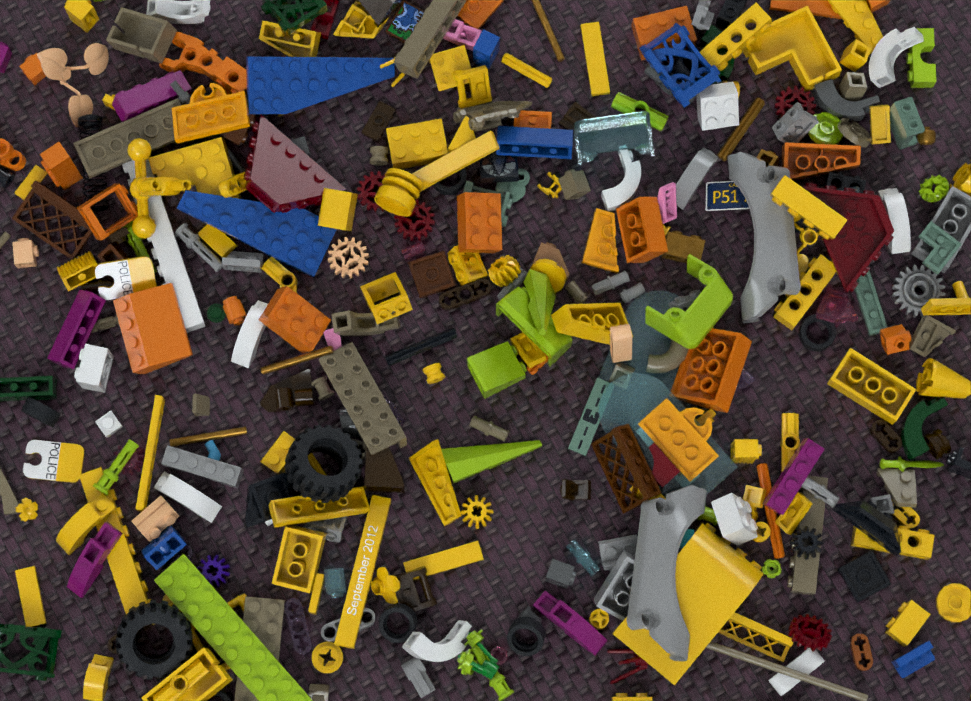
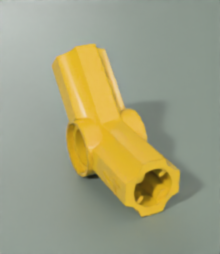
(279, 273)

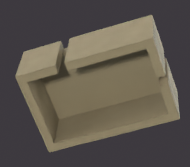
(143, 35)

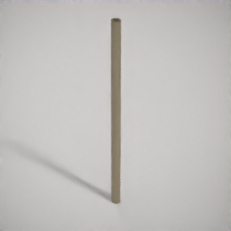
(787, 671)

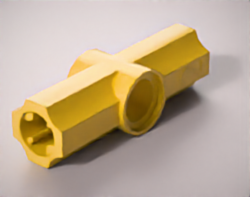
(789, 429)
(191, 676)

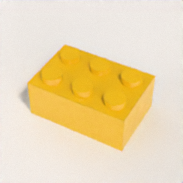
(416, 143)
(299, 558)

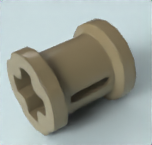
(322, 388)

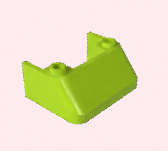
(515, 307)
(692, 326)

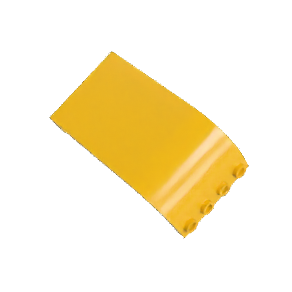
(709, 589)

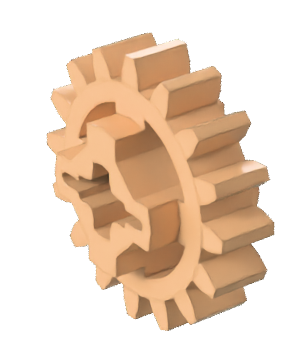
(355, 260)

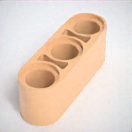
(621, 343)

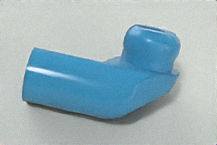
(213, 450)

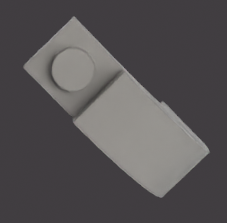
(693, 176)

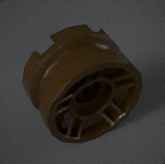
(937, 444)

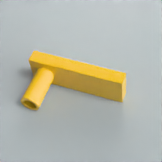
(950, 306)

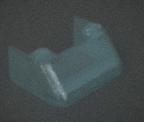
(613, 134)

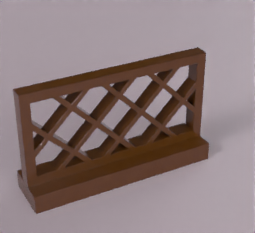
(60, 204)
(634, 463)

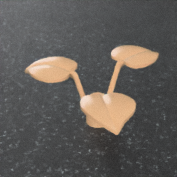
(53, 65)

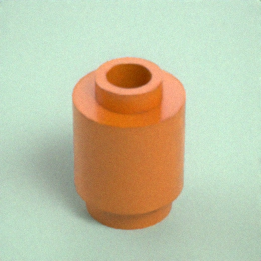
(234, 310)

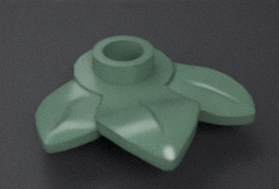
(516, 189)

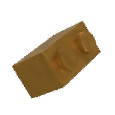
(681, 246)

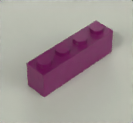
(148, 96)
(76, 329)
(793, 476)

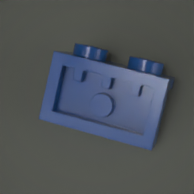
(914, 659)

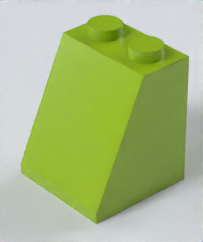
(496, 369)

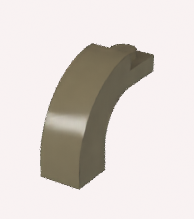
(361, 324)

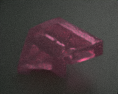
(836, 308)

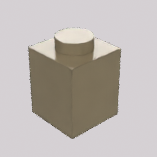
(853, 86)
(574, 184)

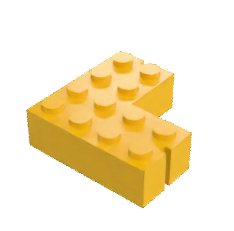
(801, 43)
(201, 163)
(206, 687)

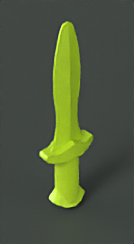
(902, 464)

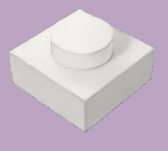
(108, 424)

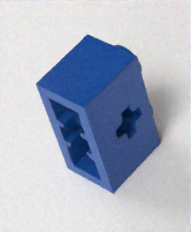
(486, 49)
(163, 547)

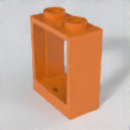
(92, 221)

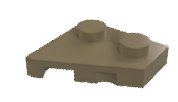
(929, 335)
(900, 486)

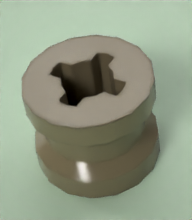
(379, 155)

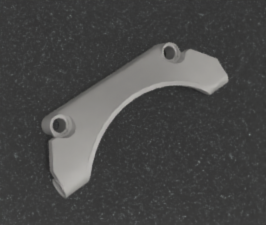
(775, 250)
(653, 587)

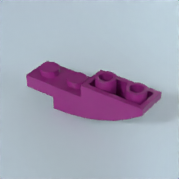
(92, 558)
(571, 622)

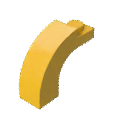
(81, 523)

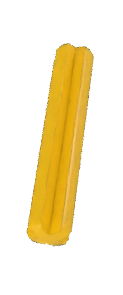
(526, 70)

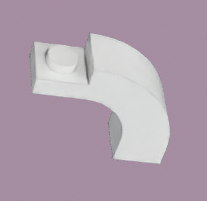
(179, 11)
(887, 50)
(625, 191)
(898, 215)
(249, 336)
(188, 496)
(446, 649)

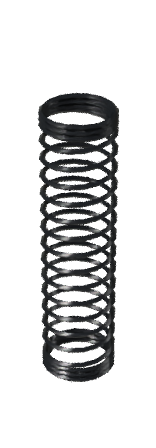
(90, 126)

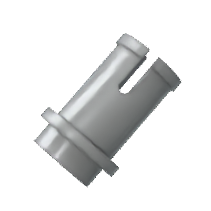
(631, 293)

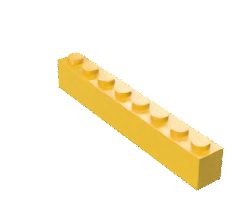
(120, 559)

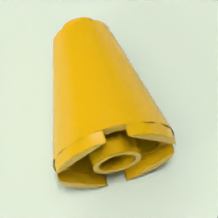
(941, 381)

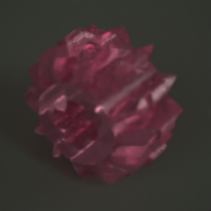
(134, 462)

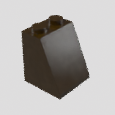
(382, 473)

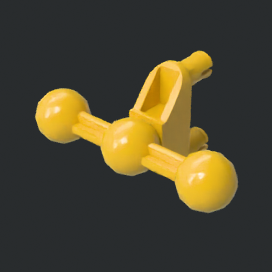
(146, 187)

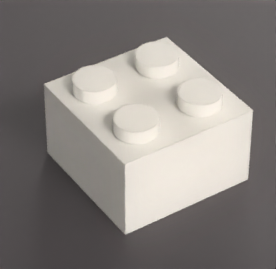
(718, 106)
(94, 368)
(735, 519)

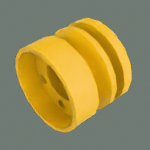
(399, 192)

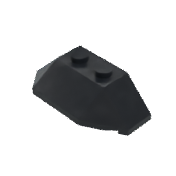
(871, 522)

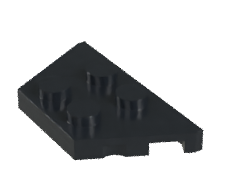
(262, 493)

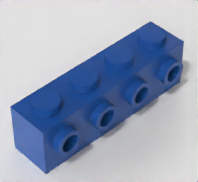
(534, 142)

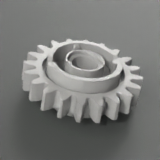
(916, 278)

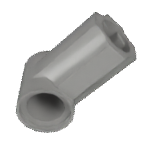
(416, 673)

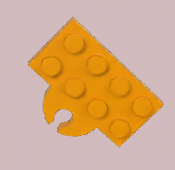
(210, 114)
(681, 437)

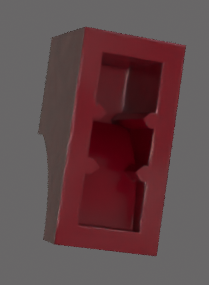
(663, 467)

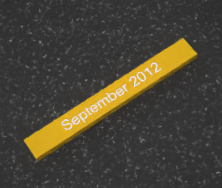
(363, 572)

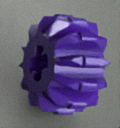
(216, 564)

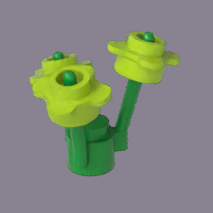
(469, 665)

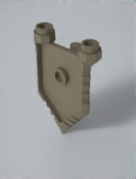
(490, 112)

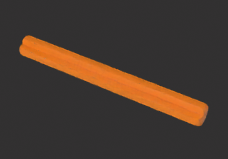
(775, 534)

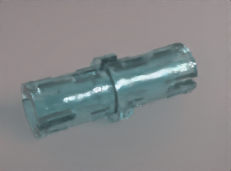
(583, 557)

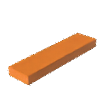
(817, 7)

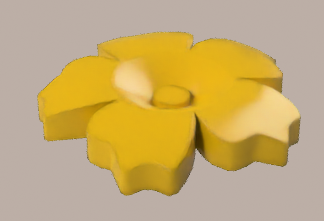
(27, 509)

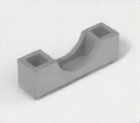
(202, 466)

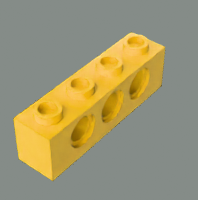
(755, 15)
(791, 317)
(923, 539)

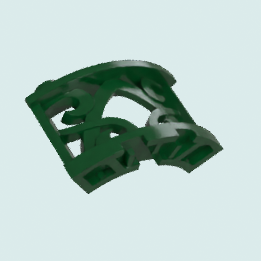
(275, 7)
(41, 637)

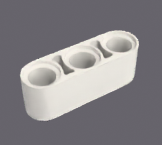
(804, 663)

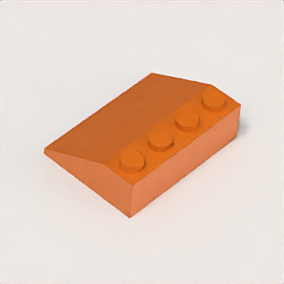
(152, 328)
(712, 370)

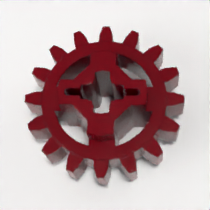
(796, 96)
(370, 192)
(421, 221)
(810, 632)

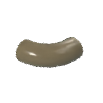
(667, 361)

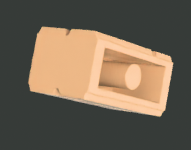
(155, 518)

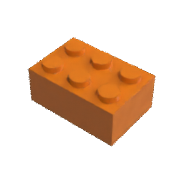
(653, 25)
(479, 222)
(641, 230)
(294, 319)

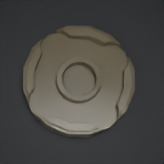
(854, 132)

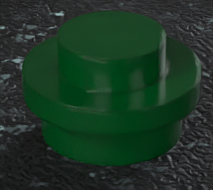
(216, 313)

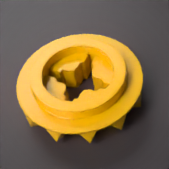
(324, 648)

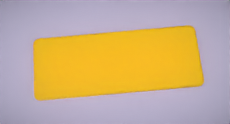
(36, 174)

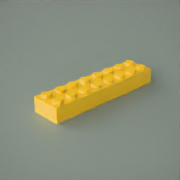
(303, 510)

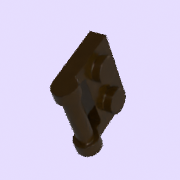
(408, 593)

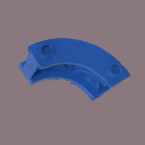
(684, 91)

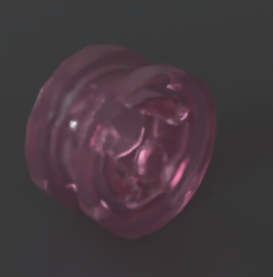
(502, 650)

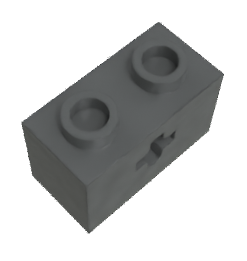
(560, 574)

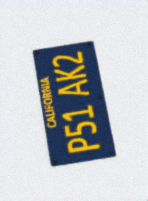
(724, 196)

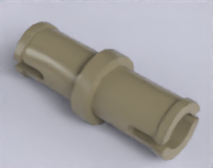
(489, 428)

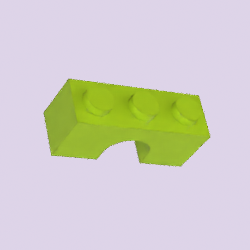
(920, 73)

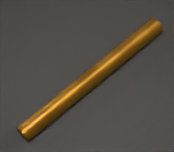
(548, 30)
(296, 360)
(208, 436)

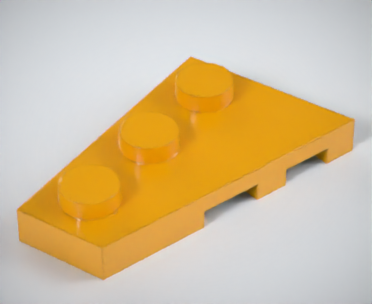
(601, 242)

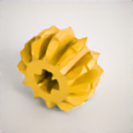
(504, 271)
(474, 519)

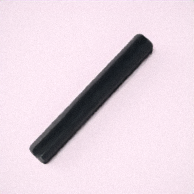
(421, 346)

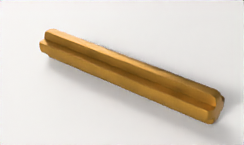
(741, 129)

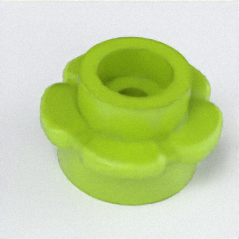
(771, 573)

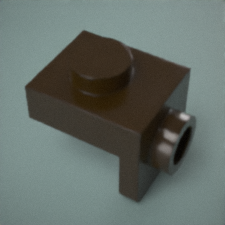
(575, 490)

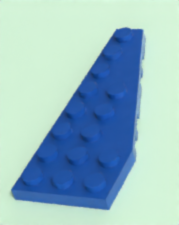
(294, 83)
(284, 236)

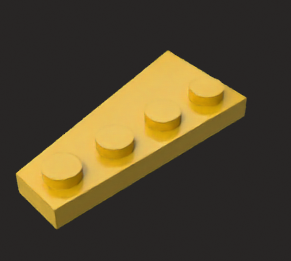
(859, 19)
(434, 476)

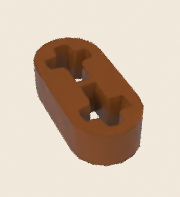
(856, 653)

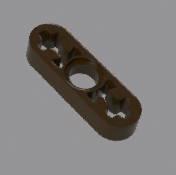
(450, 294)

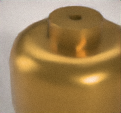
(927, 137)

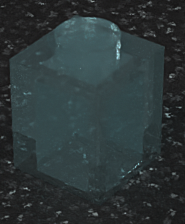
(335, 582)

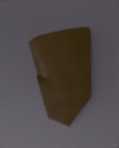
(289, 393)

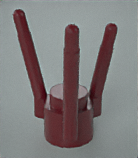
(636, 658)

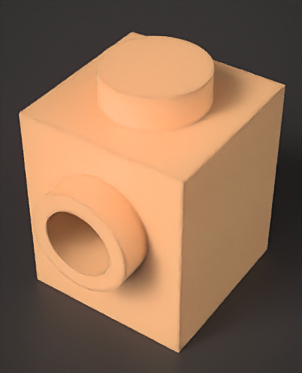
(25, 253)

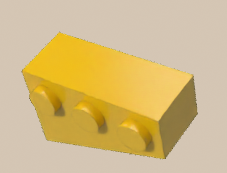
(298, 44)

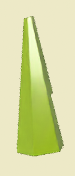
(541, 297)
(470, 460)

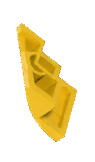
(358, 24)

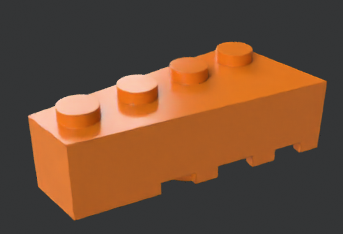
(813, 160)
(60, 166)

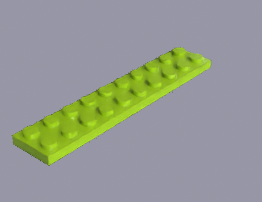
(228, 633)

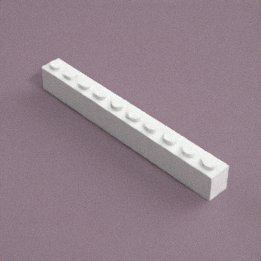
(169, 256)

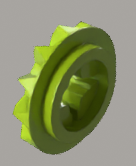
(940, 191)

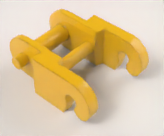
(548, 190)

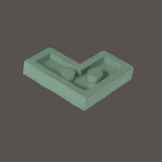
(943, 247)

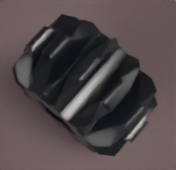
(803, 536)

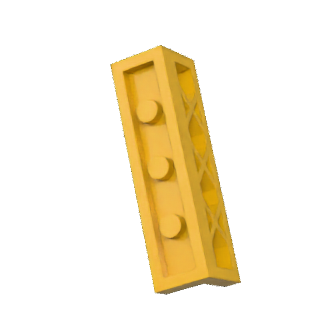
(760, 629)

